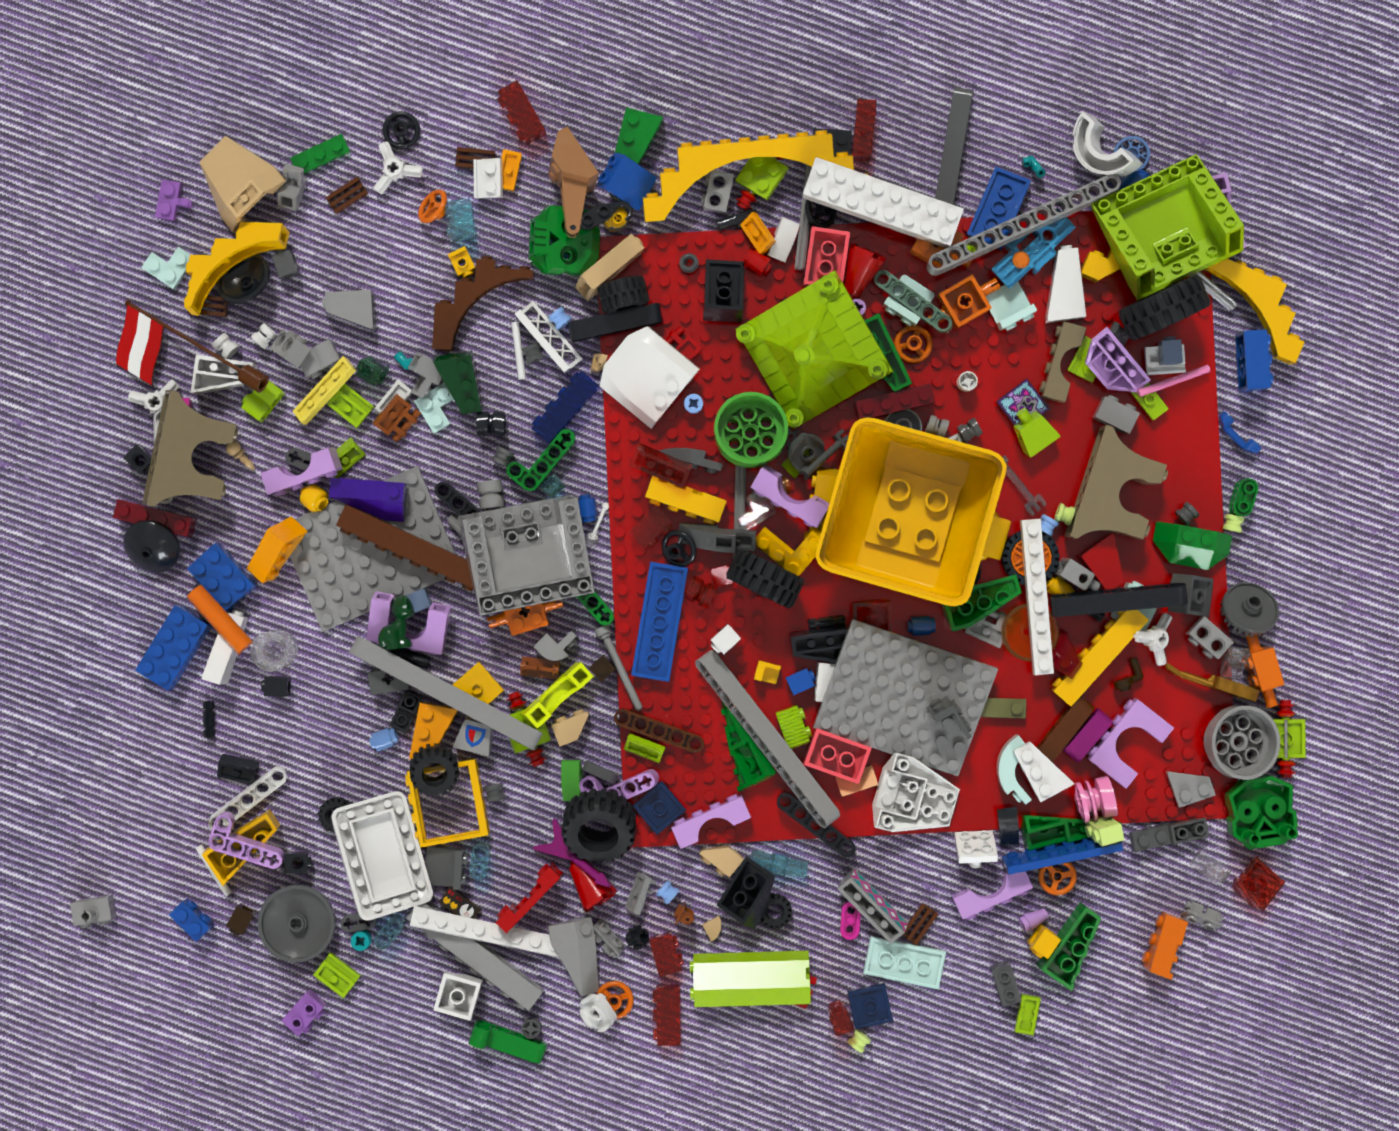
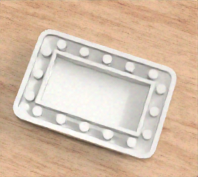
(381, 855)

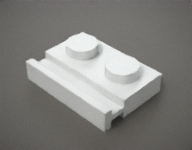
(488, 178)
(1152, 363)

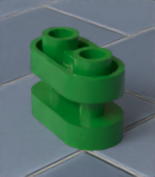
(1243, 497)

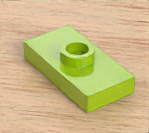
(1151, 404)
(644, 748)
(1027, 1014)

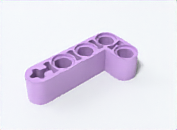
(622, 787)
(247, 844)

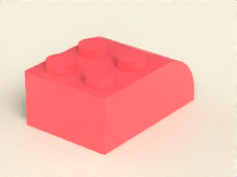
(825, 254)
(837, 756)

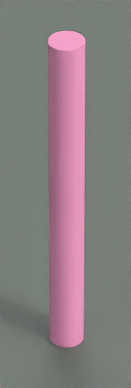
(1174, 380)

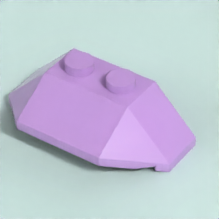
(1114, 364)

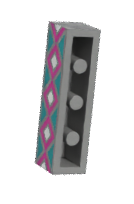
(872, 906)

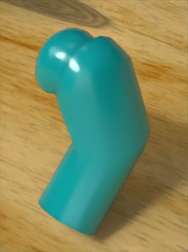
(1031, 162)
(402, 360)

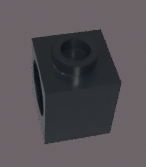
(133, 456)
(276, 686)
(290, 856)

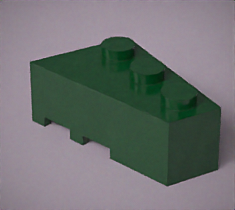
(461, 380)

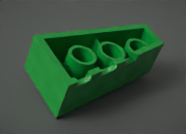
(637, 134)
(899, 377)
(1075, 939)

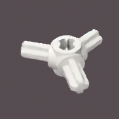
(389, 162)
(148, 399)
(1156, 638)

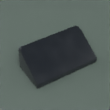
(237, 769)

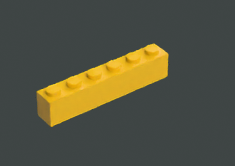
(1100, 654)

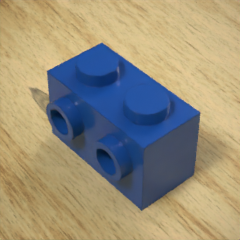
(191, 919)

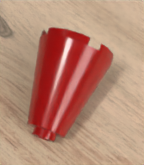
(860, 269)
(588, 891)

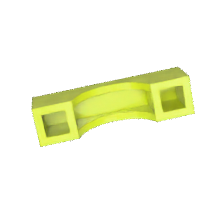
(568, 683)

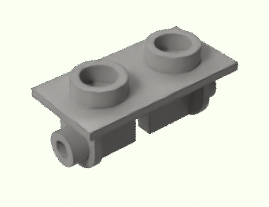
(1210, 919)
(613, 945)

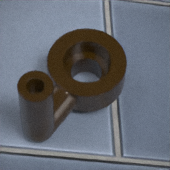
(1125, 683)

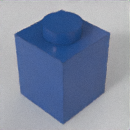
(801, 680)

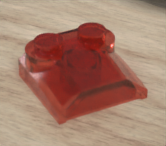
(1257, 884)

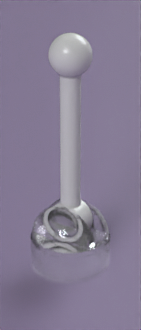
(592, 538)

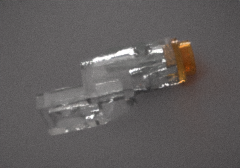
(760, 508)

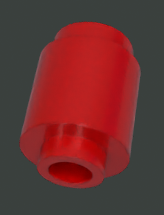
(757, 262)

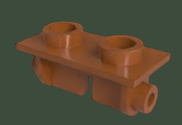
(539, 668)
(683, 914)

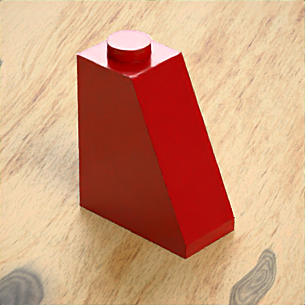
(1104, 562)

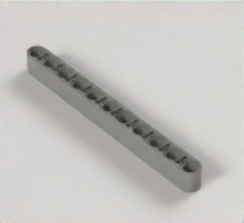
(1016, 230)
(445, 693)
(767, 739)

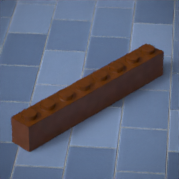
(405, 545)

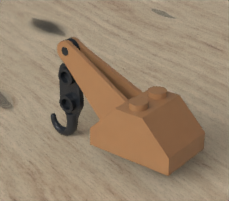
(576, 177)

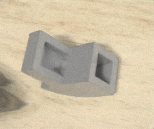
(292, 190)
(428, 374)
(555, 651)

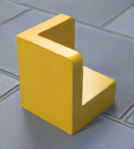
(767, 672)

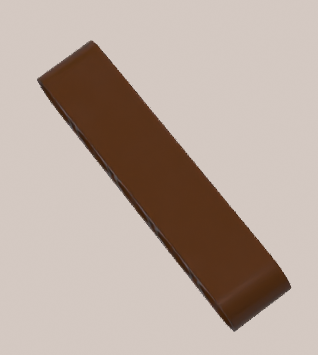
(1065, 728)
(649, 730)

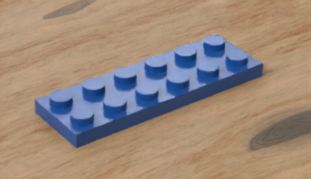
(659, 621)
(1056, 854)

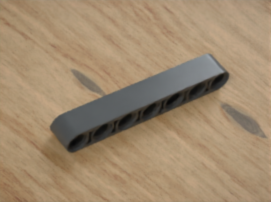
(954, 145)

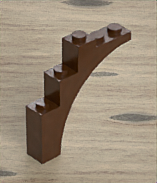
(487, 278)

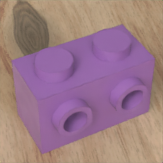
(303, 1012)

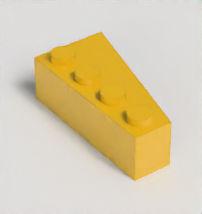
(685, 499)
(259, 829)

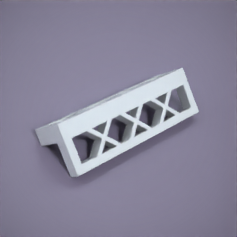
(520, 314)

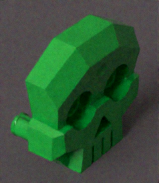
(549, 259)
(1259, 797)

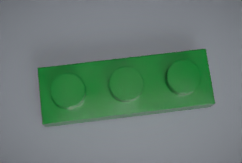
(321, 154)

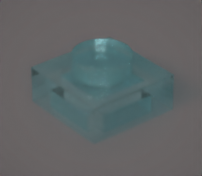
(553, 486)

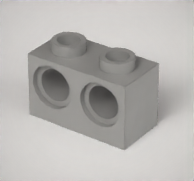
(722, 192)
(291, 347)
(1211, 634)

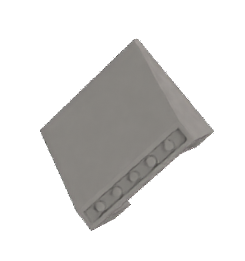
(526, 554)

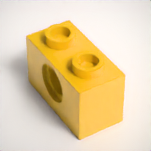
(1043, 941)

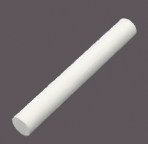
(518, 353)
(225, 889)

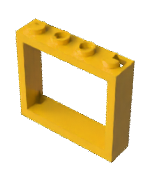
(418, 818)

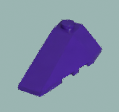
(376, 498)

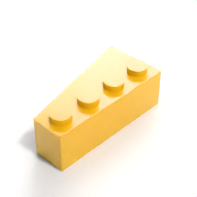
(823, 488)

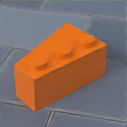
(1164, 944)

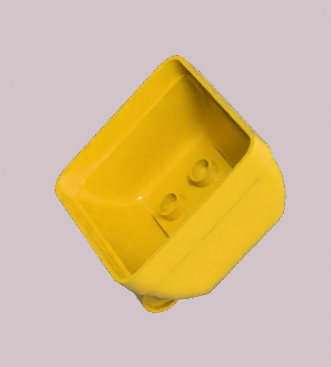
(913, 512)

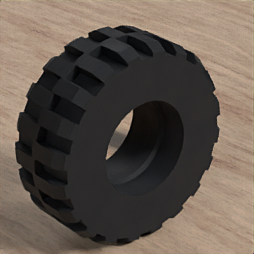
(1164, 307)

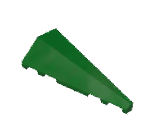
(750, 762)
(1045, 831)

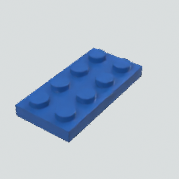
(999, 202)

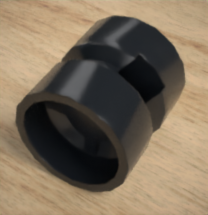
(491, 423)

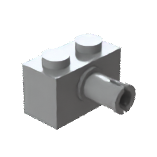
(93, 910)

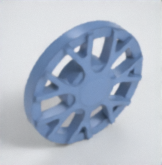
(1135, 150)

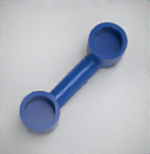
(1225, 422)

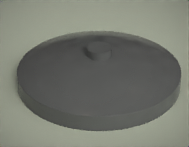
(296, 923)

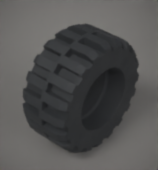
(765, 578)
(593, 844)

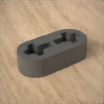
(301, 465)
(600, 772)
(359, 926)

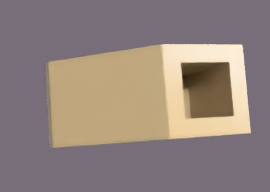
(570, 729)
(723, 857)

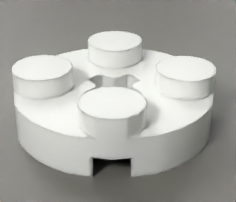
(605, 1016)

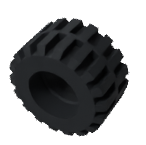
(623, 294)
(437, 784)

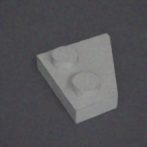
(1189, 787)

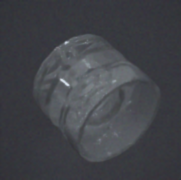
(265, 655)

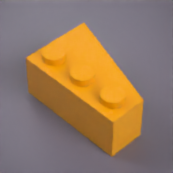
(275, 549)
(431, 725)

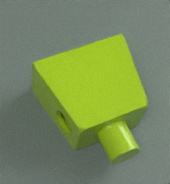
(1034, 432)

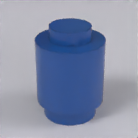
(587, 508)
(921, 625)

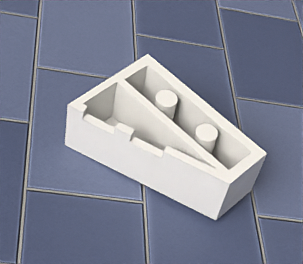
(215, 375)

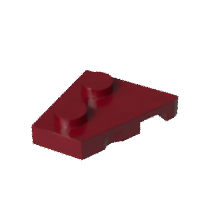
(1065, 656)

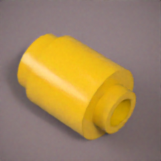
(1058, 586)

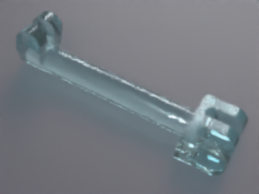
(1032, 501)

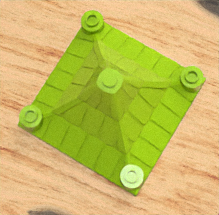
(814, 349)

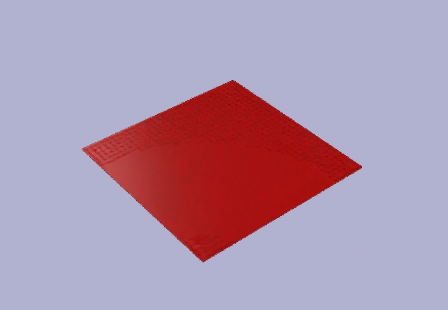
(1180, 438)

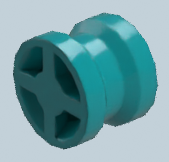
(364, 937)

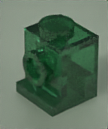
(365, 371)

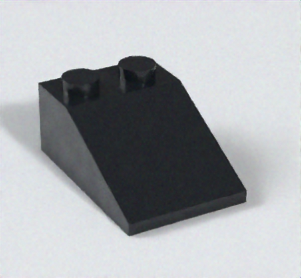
(723, 291)
(748, 893)

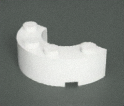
(1089, 152)

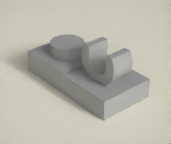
(638, 892)

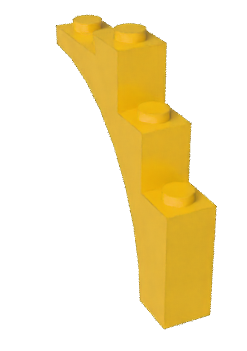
(226, 253)

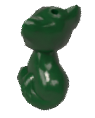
(394, 635)

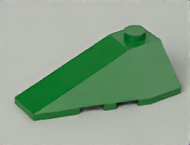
(982, 602)

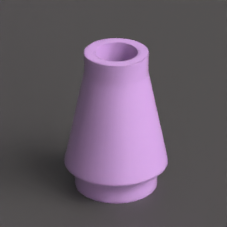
(1031, 920)

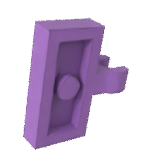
(170, 199)

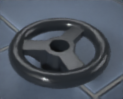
(399, 123)
(821, 211)
(671, 553)

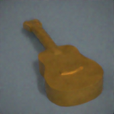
(1218, 683)

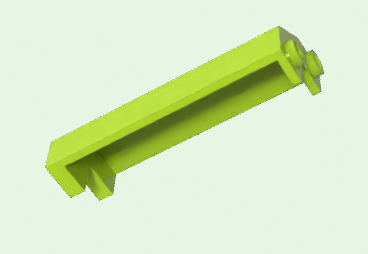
(750, 978)

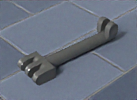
(839, 444)

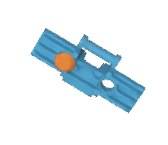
(1034, 256)

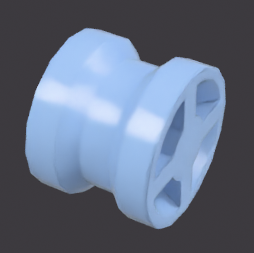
(559, 318)
(693, 406)
(1048, 524)
(667, 892)

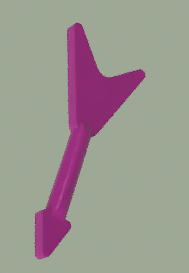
(559, 849)

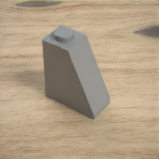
(352, 306)

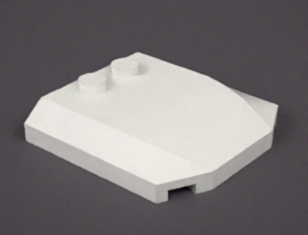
(646, 375)

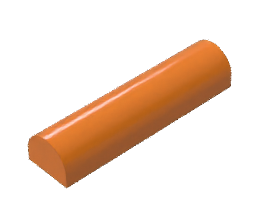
(219, 619)

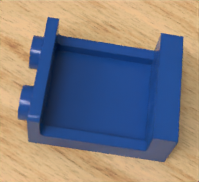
(626, 180)

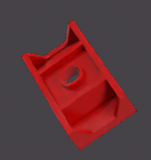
(511, 915)

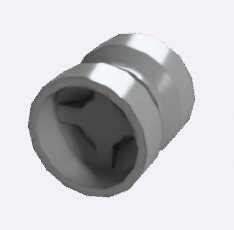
(937, 426)

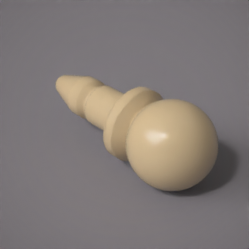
(234, 449)

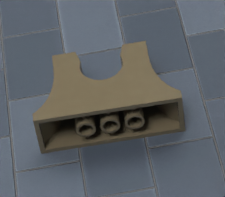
(171, 461)
(1098, 497)

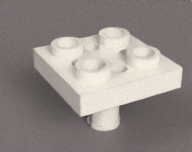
(975, 847)

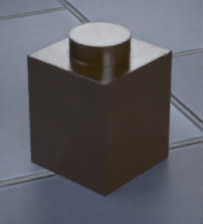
(602, 668)
(241, 919)

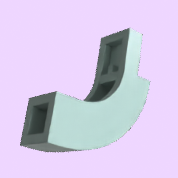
(1006, 770)

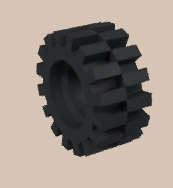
(325, 809)
(786, 912)

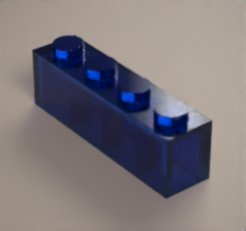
(566, 406)

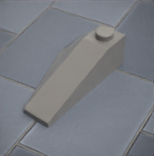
(577, 950)

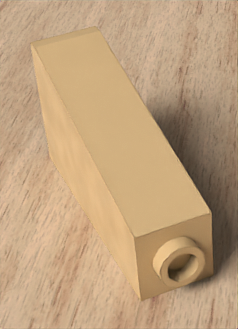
(609, 266)

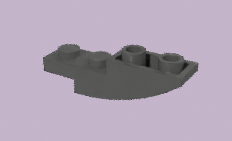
(694, 457)
(718, 539)
(1169, 833)

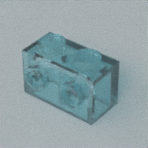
(461, 220)

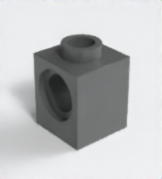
(285, 264)

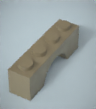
(1055, 385)

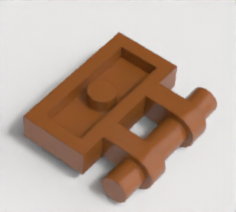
(393, 414)

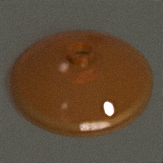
(1013, 632)

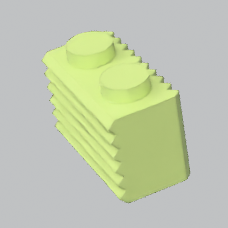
(1104, 831)

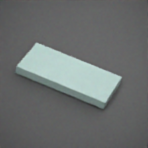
(904, 962)

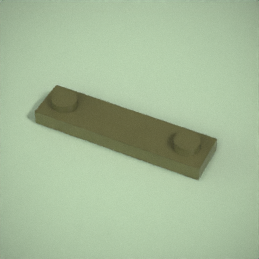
(1005, 708)

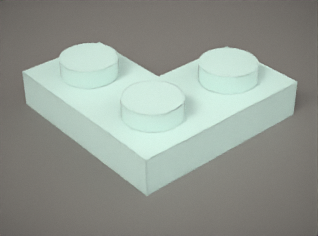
(168, 272)
(431, 407)

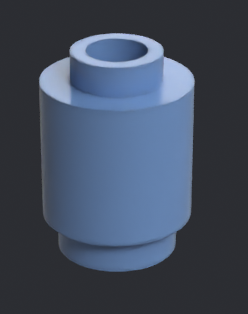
(384, 739)

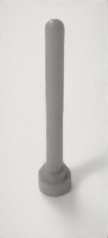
(604, 634)

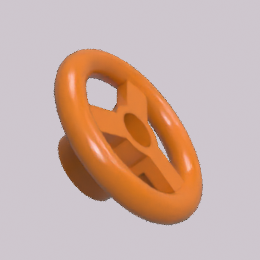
(435, 209)
(915, 337)
(1052, 870)
(628, 994)

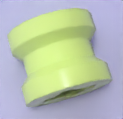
(1064, 514)
(1233, 523)
(859, 1041)

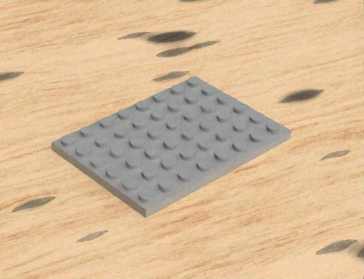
(345, 572)
(884, 691)

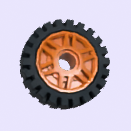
(1013, 557)

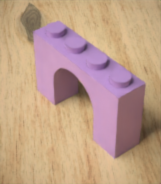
(429, 640)
(1135, 715)

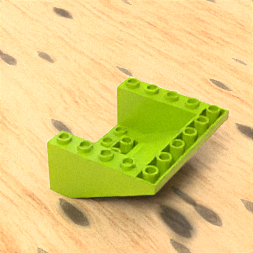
(1169, 226)

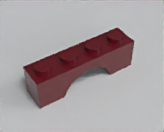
(895, 402)
(136, 512)

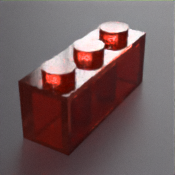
(521, 113)
(863, 130)
(661, 465)
(667, 1015)

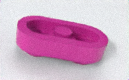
(849, 919)

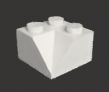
(458, 995)

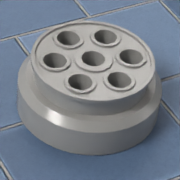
(1263, 748)

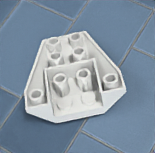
(912, 796)

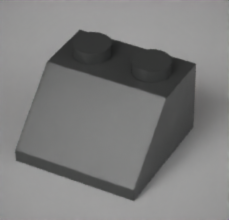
(1198, 594)

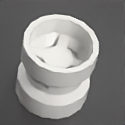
(260, 339)
(225, 346)
(967, 381)

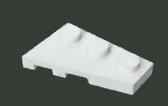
(1041, 772)

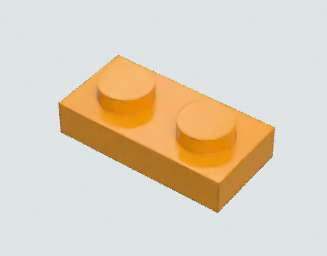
(511, 167)
(758, 233)

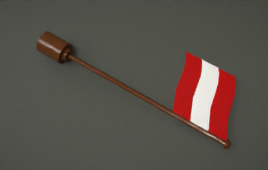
(142, 344)

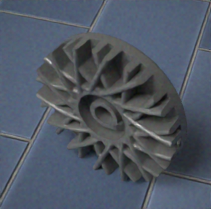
(1250, 609)

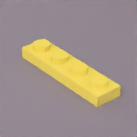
(324, 390)

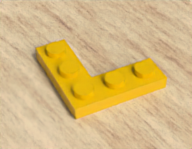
(789, 559)

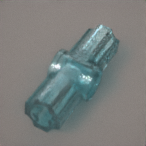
(780, 864)

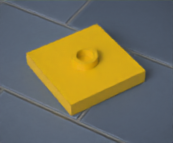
(479, 684)

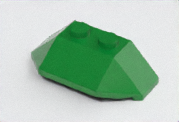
(1191, 545)

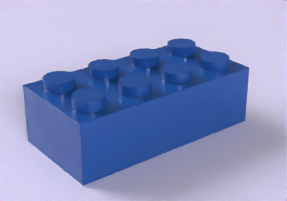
(173, 647)

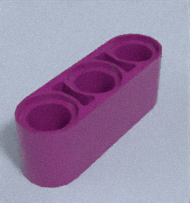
(1088, 735)

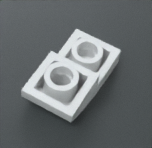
(784, 237)

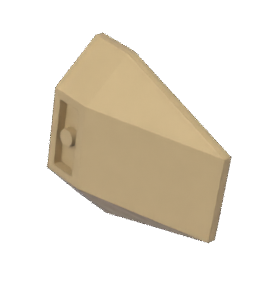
(238, 180)

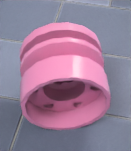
(1095, 799)

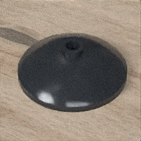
(244, 280)
(157, 541)

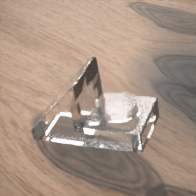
(1233, 662)
(1210, 867)

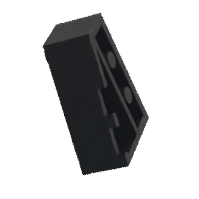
(819, 643)

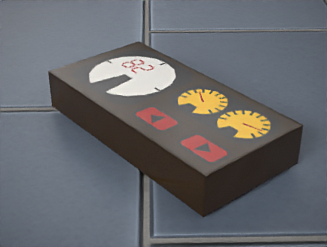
(459, 904)

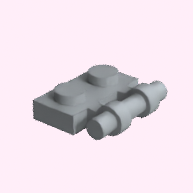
(987, 631)

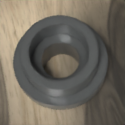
(684, 258)

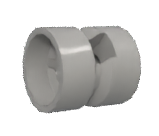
(490, 494)

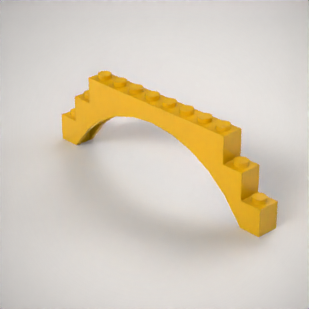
(701, 159)
(1258, 289)

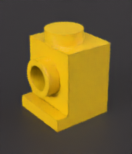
(456, 257)

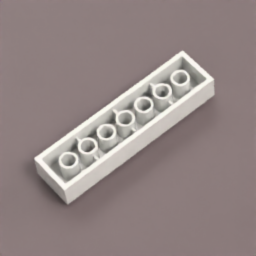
(882, 203)

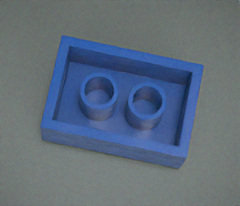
(1253, 360)
(222, 576)

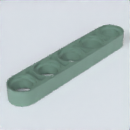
(919, 308)

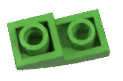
(570, 778)

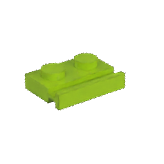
(1078, 364)
(350, 405)
(337, 975)

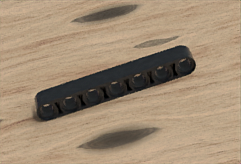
(1118, 599)

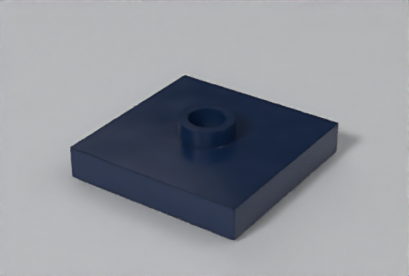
(659, 807)
(870, 1006)

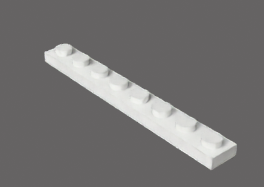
(1036, 596)
(481, 931)

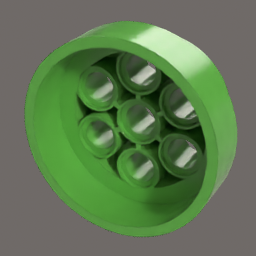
(762, 408)

